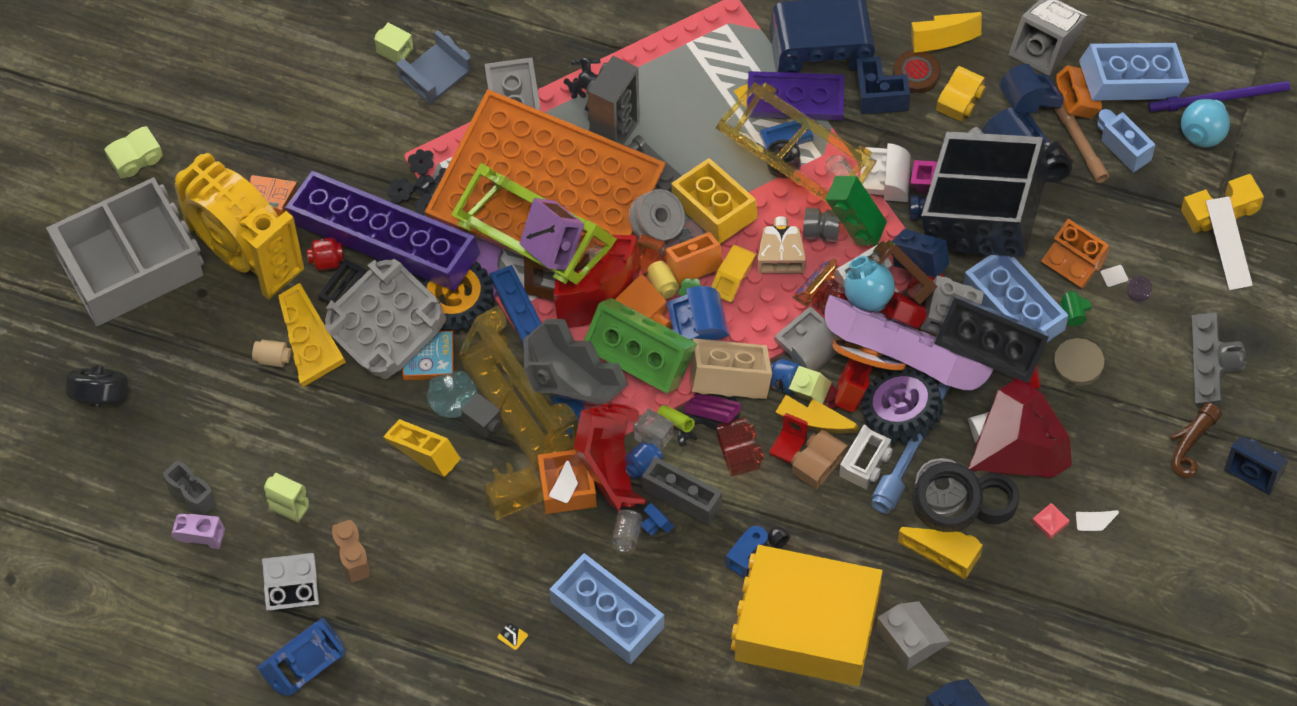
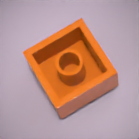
(550, 468)

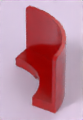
(604, 281)

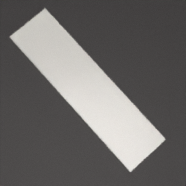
(1229, 243)

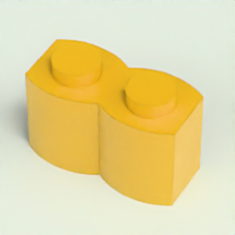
(960, 94)

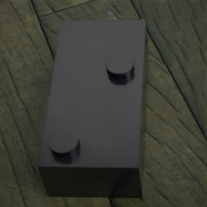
(991, 338)

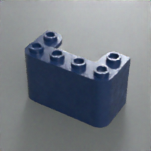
(820, 32)

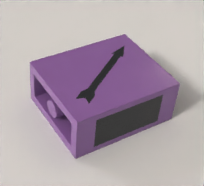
(551, 233)

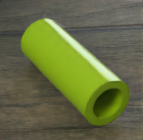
(680, 420)

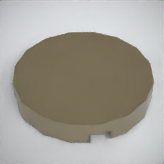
(1078, 362)

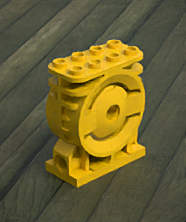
(239, 223)

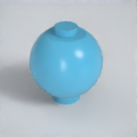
(1205, 122)
(869, 284)

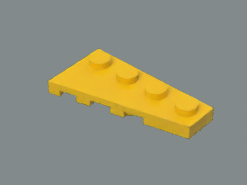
(310, 341)

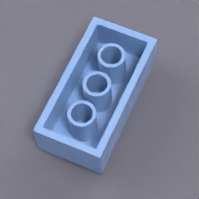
(1133, 71)
(1016, 294)
(607, 608)

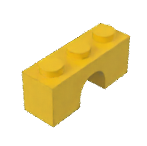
(1244, 197)

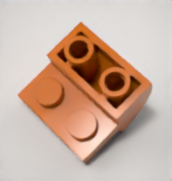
(1076, 254)

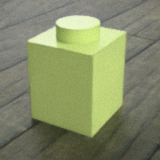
(393, 43)
(810, 385)

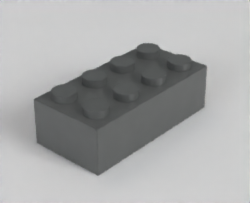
(614, 100)

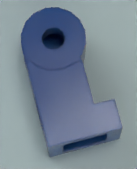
(739, 555)

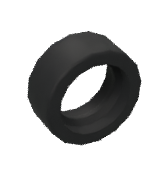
(1009, 486)

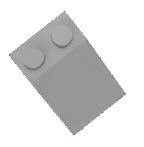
(514, 80)

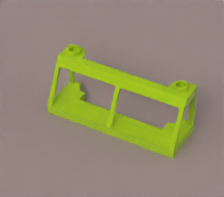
(468, 222)

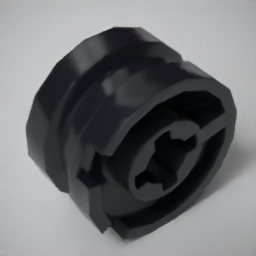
(791, 156)

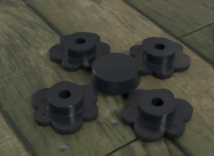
(424, 185)

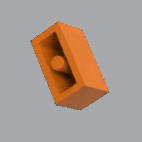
(694, 257)

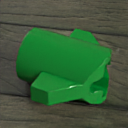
(1075, 308)

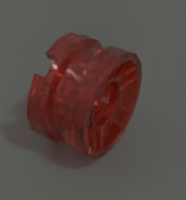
(832, 288)

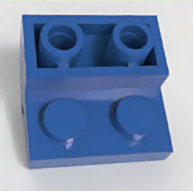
(699, 314)

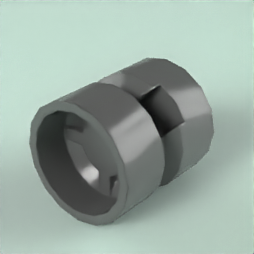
(820, 225)

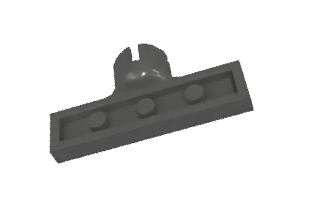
(1212, 358)

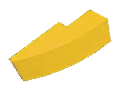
(946, 31)
(817, 416)

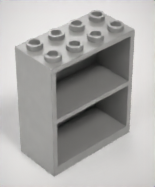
(126, 251)

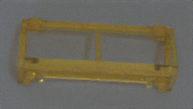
(767, 93)
(481, 366)

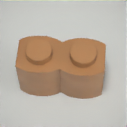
(818, 459)
(350, 551)

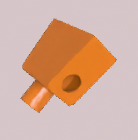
(646, 300)

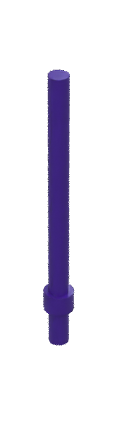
(1174, 103)

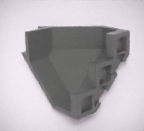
(569, 367)

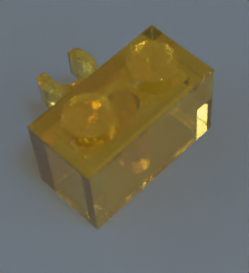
(512, 491)

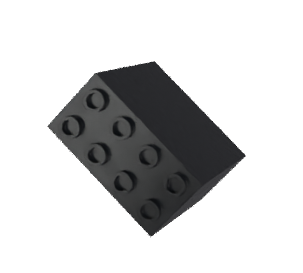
(986, 193)

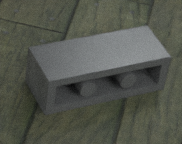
(682, 491)

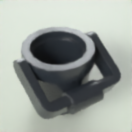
(1058, 161)

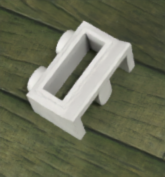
(857, 475)

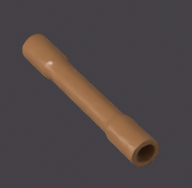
(1093, 162)

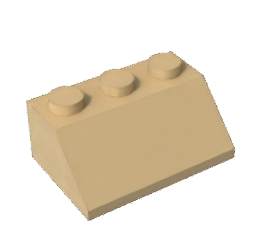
(730, 369)

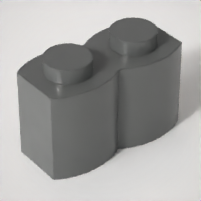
(189, 489)

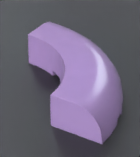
(903, 344)

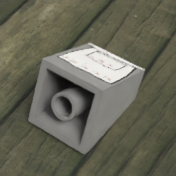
(1046, 34)

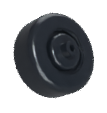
(96, 386)

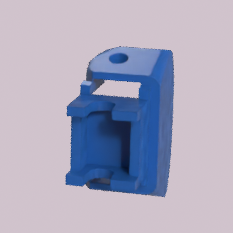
(305, 657)

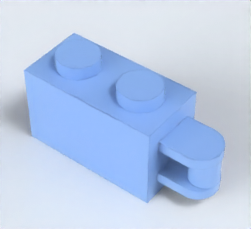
(1125, 139)

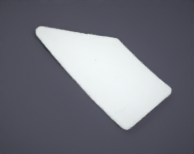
(565, 484)
(1094, 520)

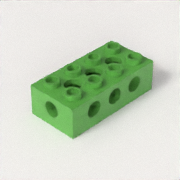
(652, 337)

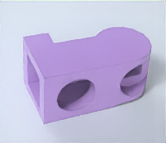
(198, 529)

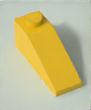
(424, 447)
(948, 549)

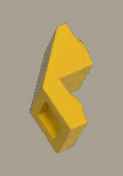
(732, 272)

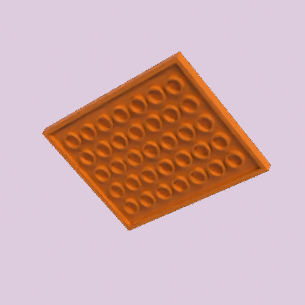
(549, 157)

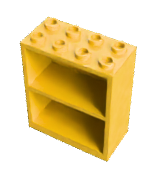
(806, 615)

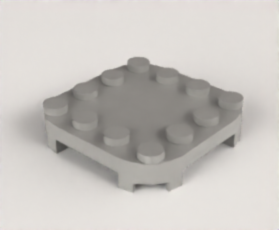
(385, 318)

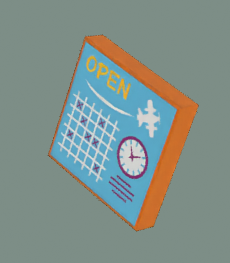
(433, 359)

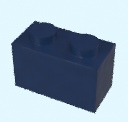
(925, 251)

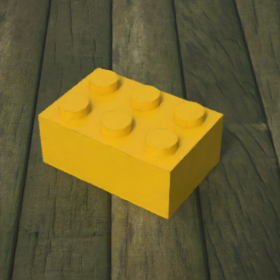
(715, 200)

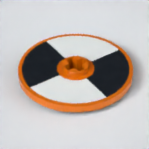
(866, 355)

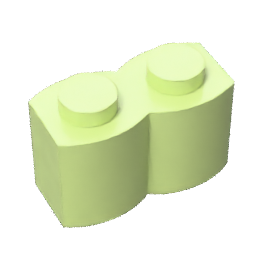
(133, 152)
(286, 497)

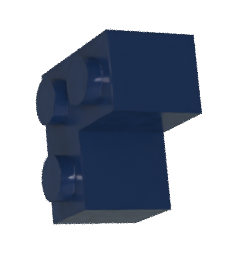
(880, 92)

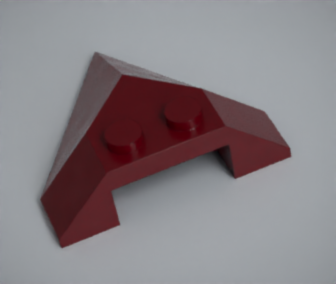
(1022, 436)

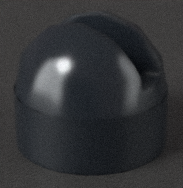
(778, 537)

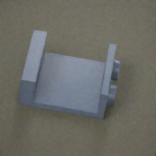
(435, 69)

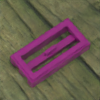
(712, 407)

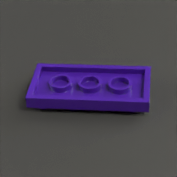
(812, 94)

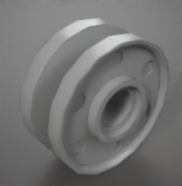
(669, 212)
(944, 501)

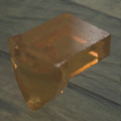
(650, 251)

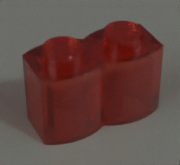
(738, 446)

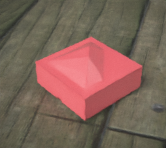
(1050, 521)

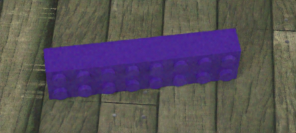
(383, 230)

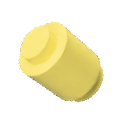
(662, 279)

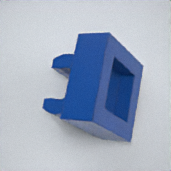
(656, 520)

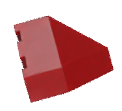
(603, 452)

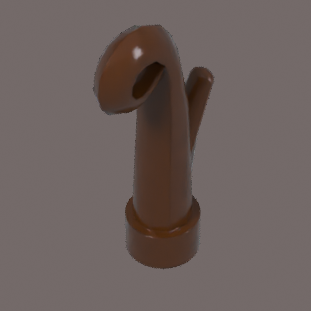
(1208, 416)

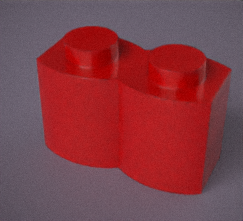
(905, 311)
(852, 385)

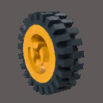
(464, 308)

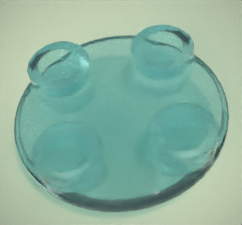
(450, 393)

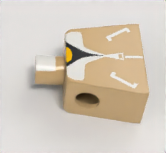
(781, 249)

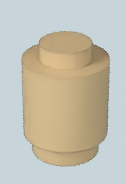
(271, 353)

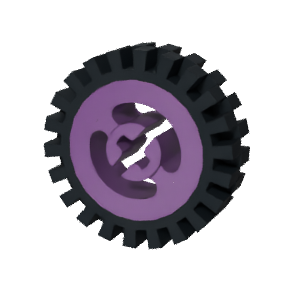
(901, 393)

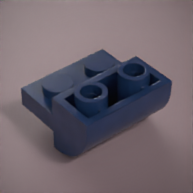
(1028, 90)
(1013, 123)

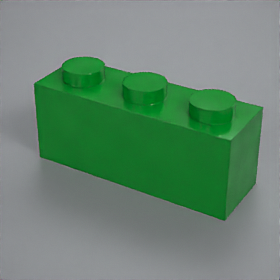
(856, 210)

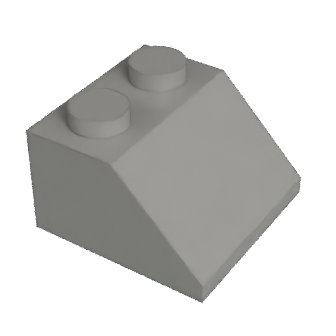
(910, 633)

